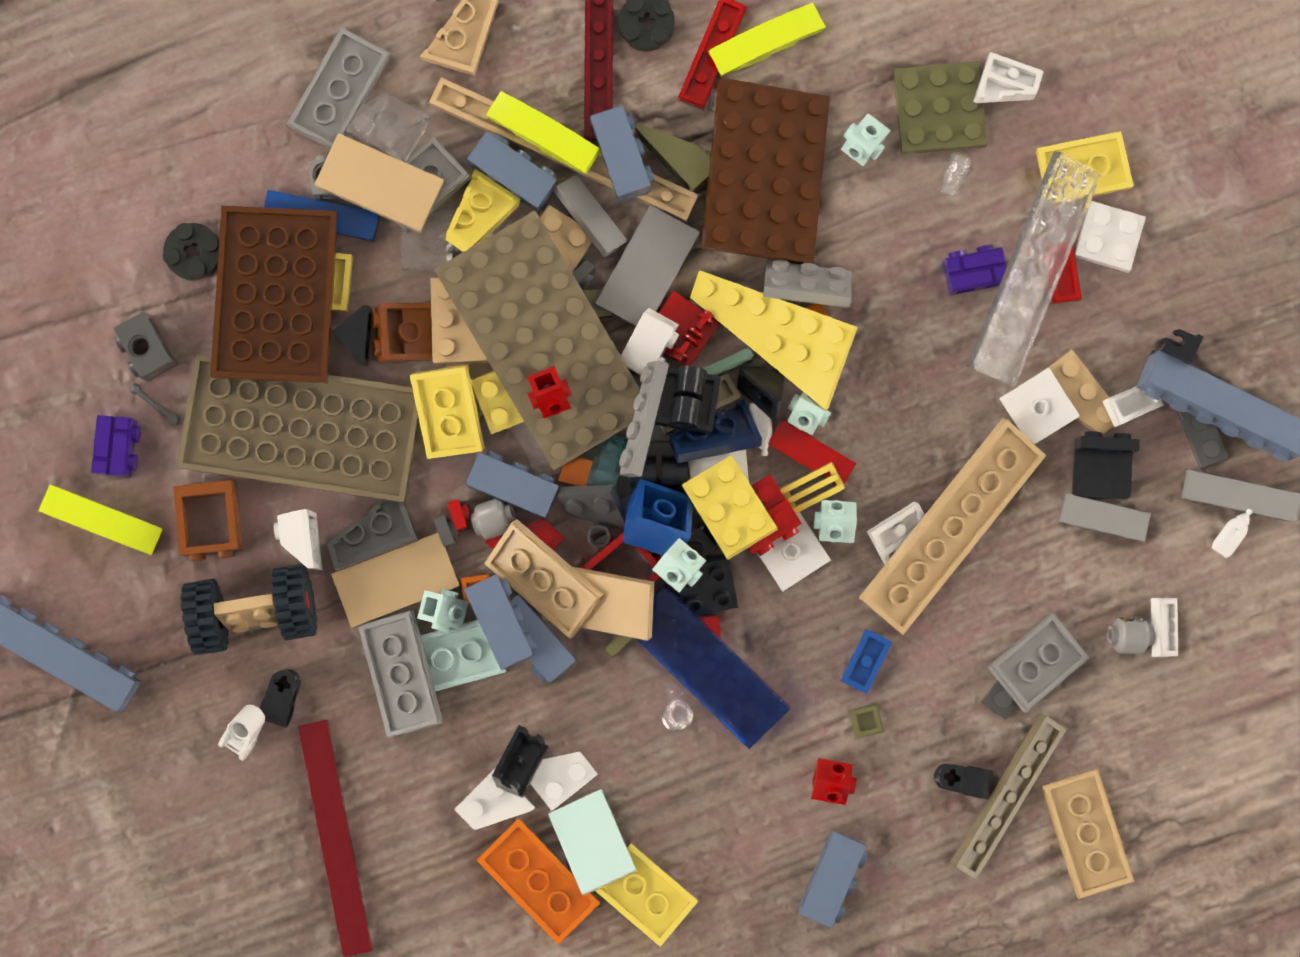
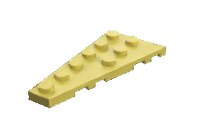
(793, 339)

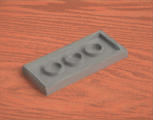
(338, 88)
(647, 266)
(400, 674)

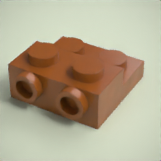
(402, 332)

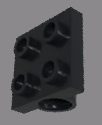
(688, 399)
(662, 468)
(714, 588)

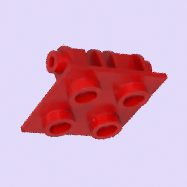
(694, 328)

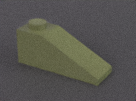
(682, 159)

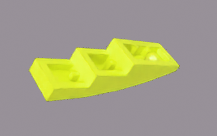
(766, 39)
(543, 132)
(100, 519)

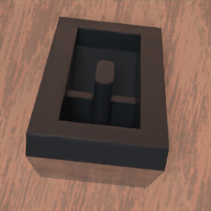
(356, 334)
(763, 388)

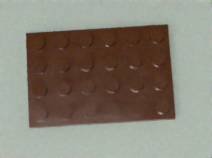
(765, 171)
(274, 294)

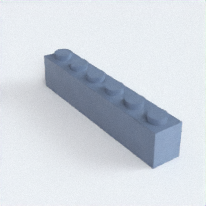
(1221, 405)
(66, 657)

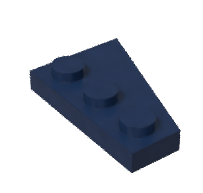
(731, 433)

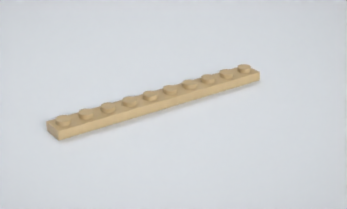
(473, 109)

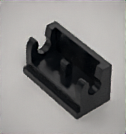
(1183, 350)
(519, 762)

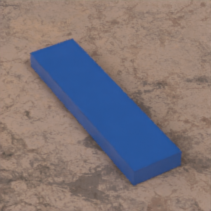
(351, 221)

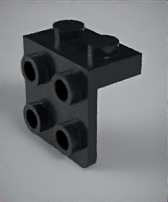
(1103, 465)

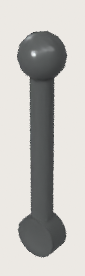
(172, 419)

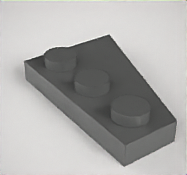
(377, 533)

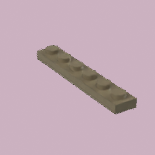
(1008, 796)

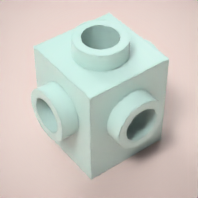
(861, 144)
(807, 413)
(836, 521)
(680, 566)
(448, 612)

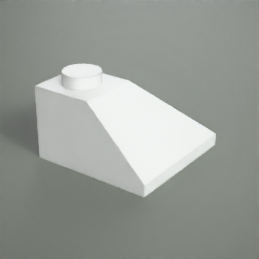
(300, 537)

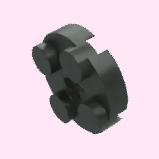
(657, 34)
(186, 236)

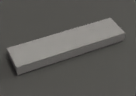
(1241, 496)

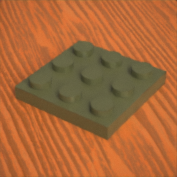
(939, 108)

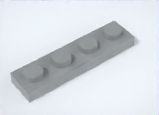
(641, 428)

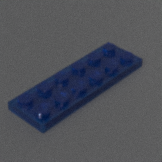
(712, 670)

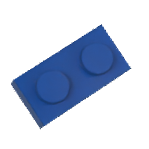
(866, 661)

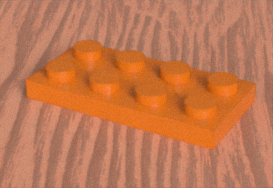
(537, 881)

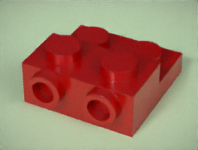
(779, 511)

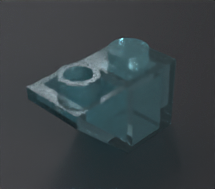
(606, 466)

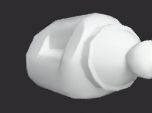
(764, 426)
(1232, 535)

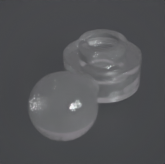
(683, 712)

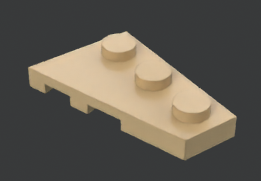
(463, 36)
(450, 334)
(1082, 392)

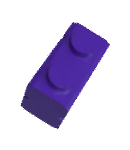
(974, 270)
(115, 446)

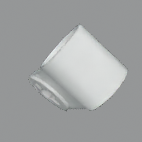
(243, 731)

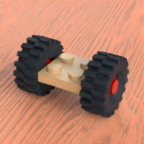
(210, 618)

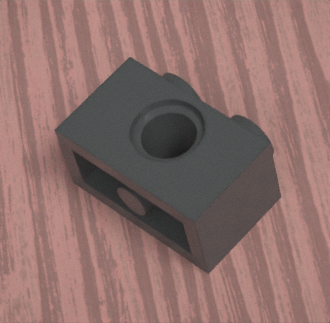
(157, 358)

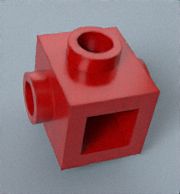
(549, 392)
(833, 781)

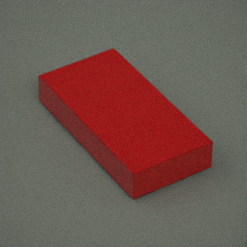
(1068, 285)

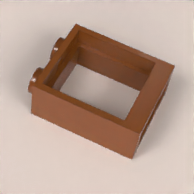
(201, 490)

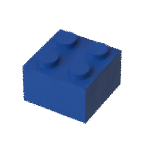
(657, 517)

